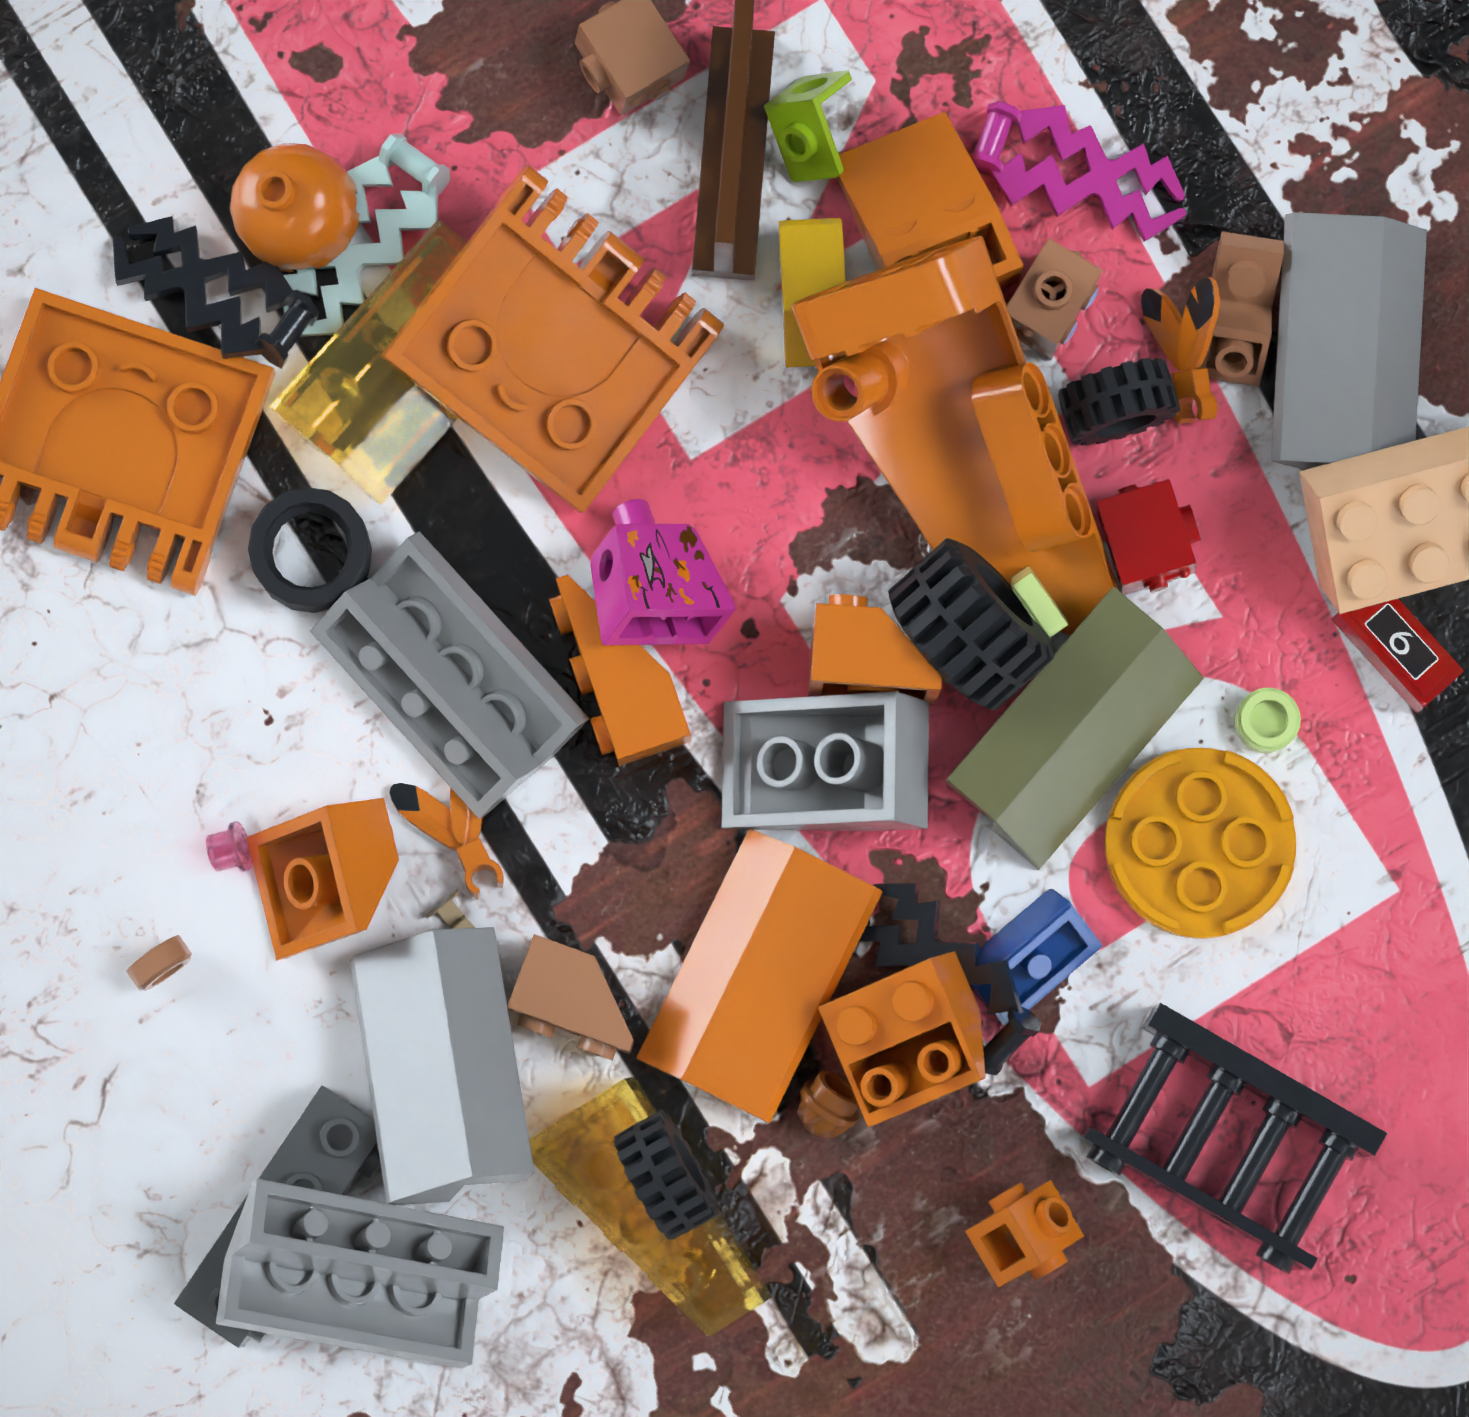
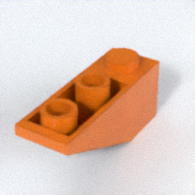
(630, 687)

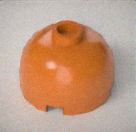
(294, 207)

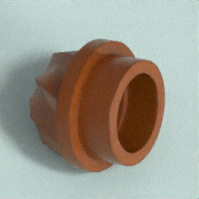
(827, 1105)

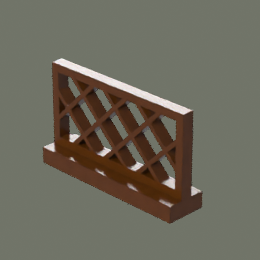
(733, 148)

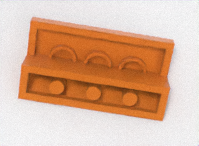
(759, 974)

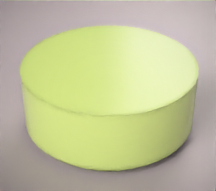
(1267, 720)

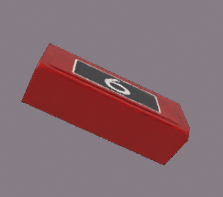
(1400, 650)

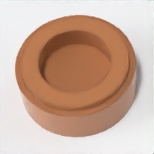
(159, 963)

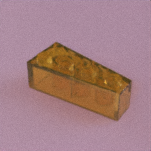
(697, 1271)

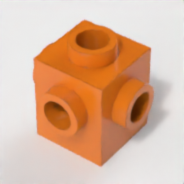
(1025, 1233)

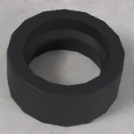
(298, 503)

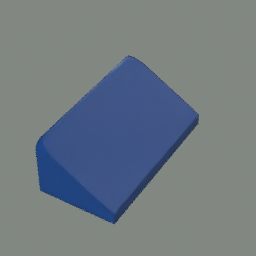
(1041, 949)

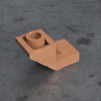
(1247, 282)

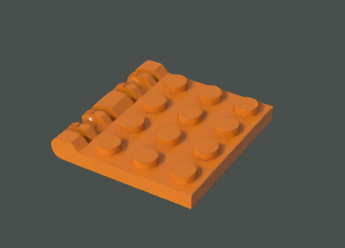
(545, 348)
(124, 430)

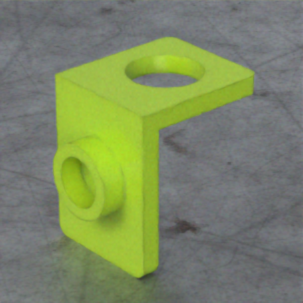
(803, 128)

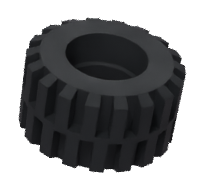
(970, 624)

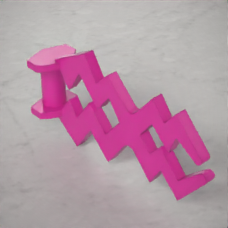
(1099, 181)

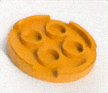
(1200, 842)

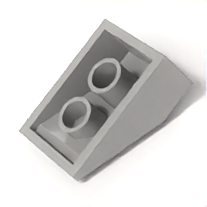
(826, 763)

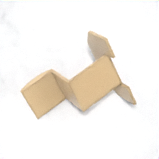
(451, 913)

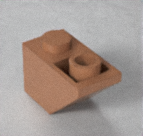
(569, 993)

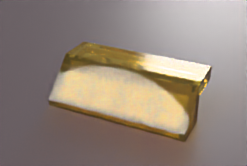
(355, 401)

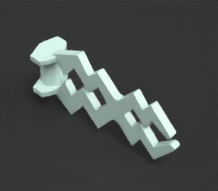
(419, 216)

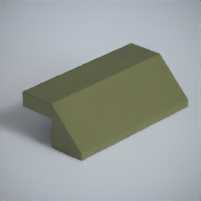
(1076, 727)

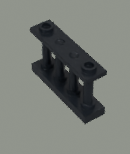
(1285, 1107)

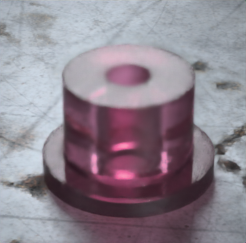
(229, 849)

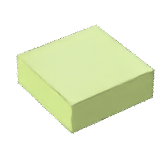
(1038, 602)

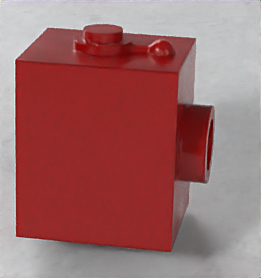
(1148, 536)

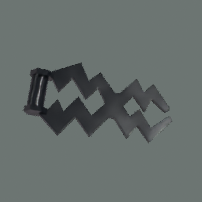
(191, 279)
(1003, 994)

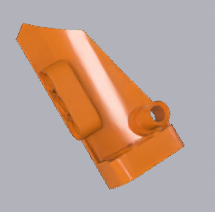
(958, 417)

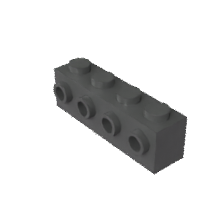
(323, 1153)

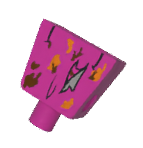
(656, 582)

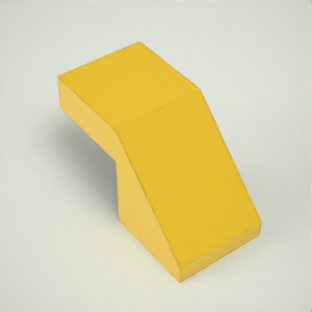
(809, 263)

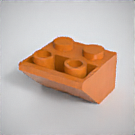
(908, 1037)

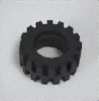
(1118, 401)
(665, 1175)

